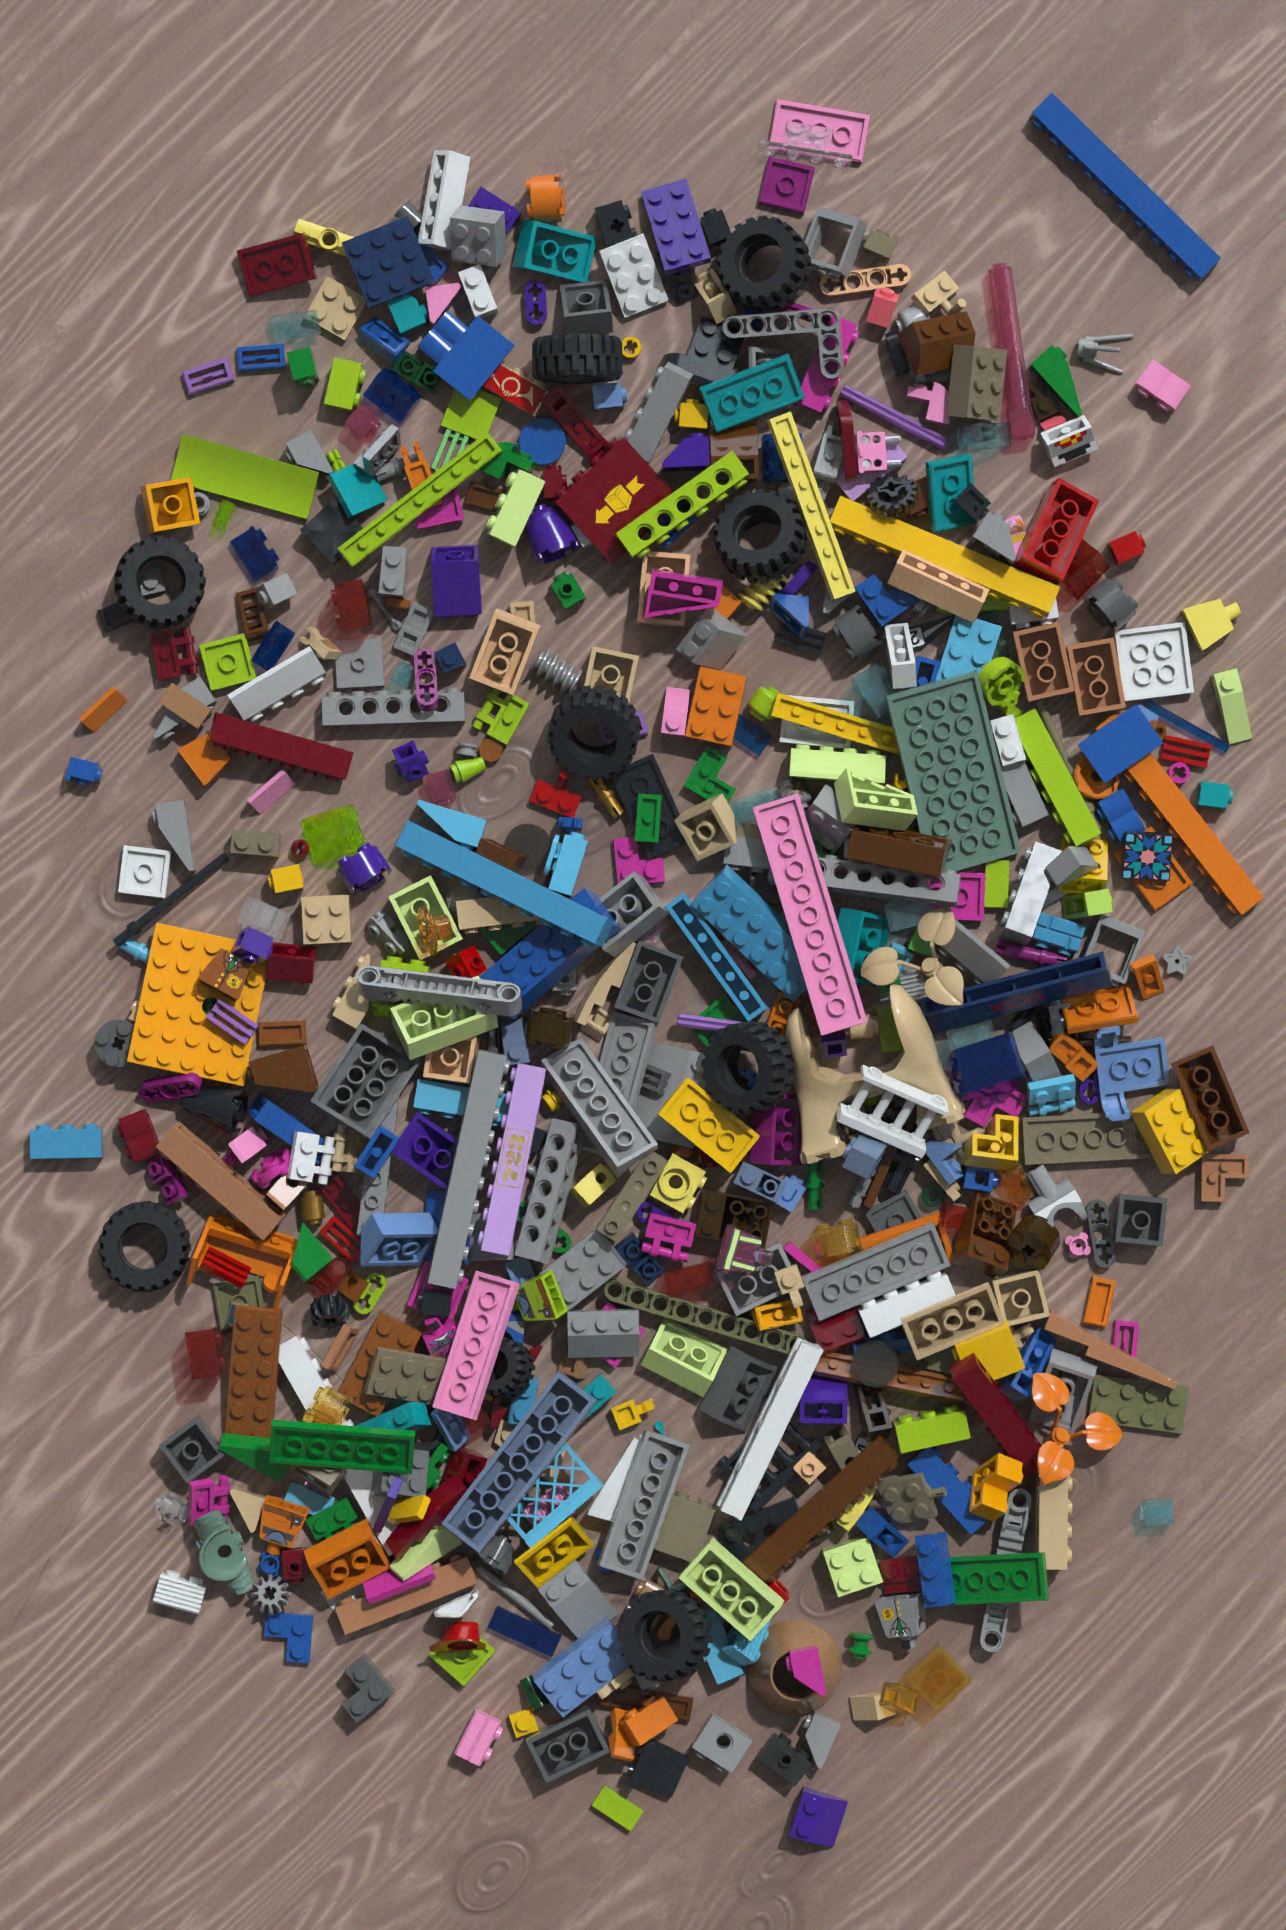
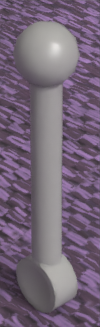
(396, 625)

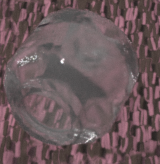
(171, 1508)

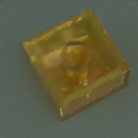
(938, 1677)

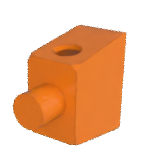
(205, 759)

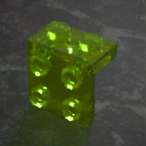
(333, 833)

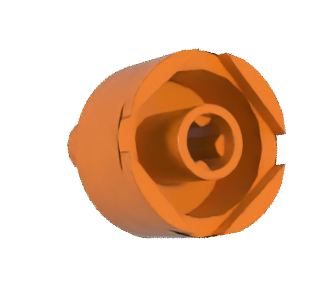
(546, 198)

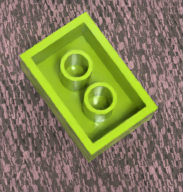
(931, 1428)

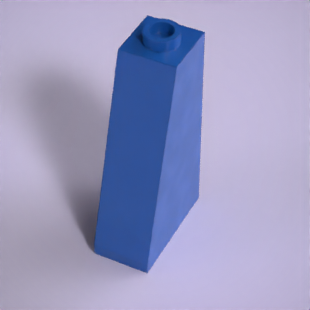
(280, 1121)

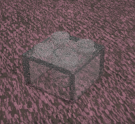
(265, 918)

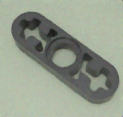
(1097, 1251)

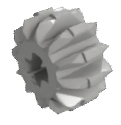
(279, 1594)

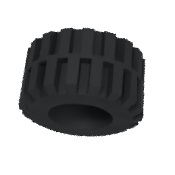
(517, 1373)

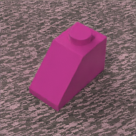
(807, 1667)

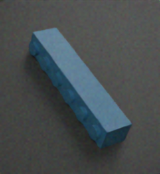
(716, 957)

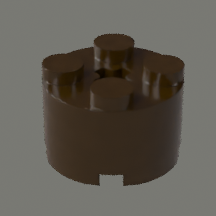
(549, 1026)
(1033, 1243)

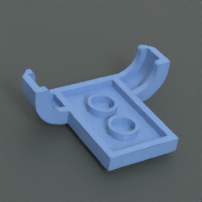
(1127, 1068)

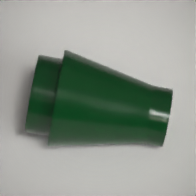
(534, 1696)

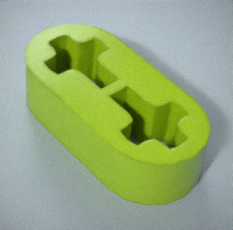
(374, 1295)

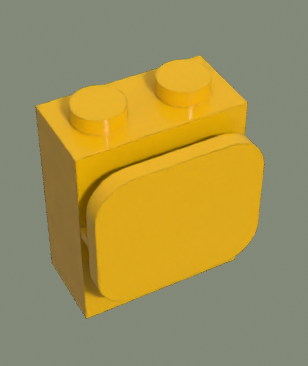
(994, 1349)

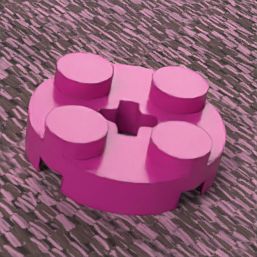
(273, 1165)

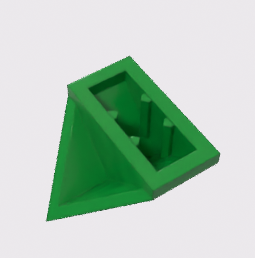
(308, 1255)

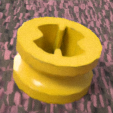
(637, 350)

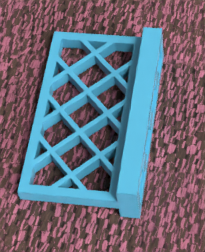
(565, 1508)

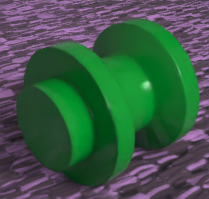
(859, 1647)

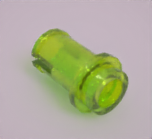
(224, 512)

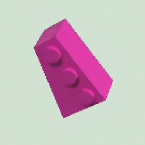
(680, 592)

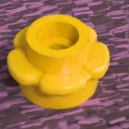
(551, 1100)

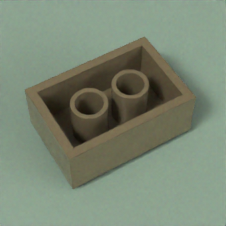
(976, 382)

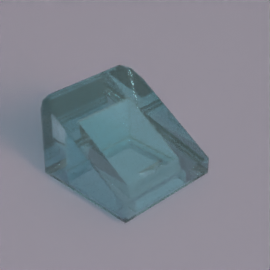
(403, 675)

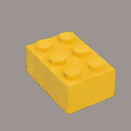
(1169, 1131)

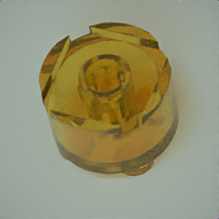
(836, 1240)
(329, 1407)

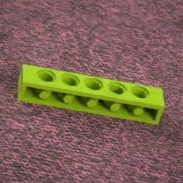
(629, 534)

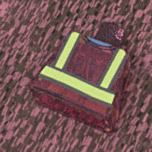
(741, 1251)

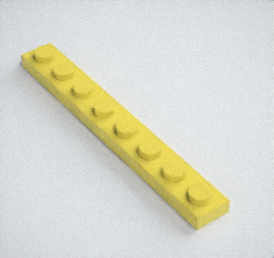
(811, 505)

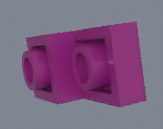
(165, 1174)

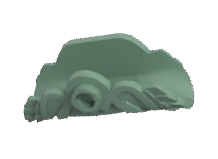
(234, 1569)

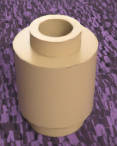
(864, 1030)

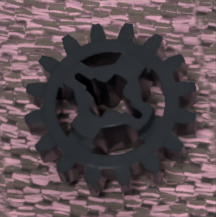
(892, 495)

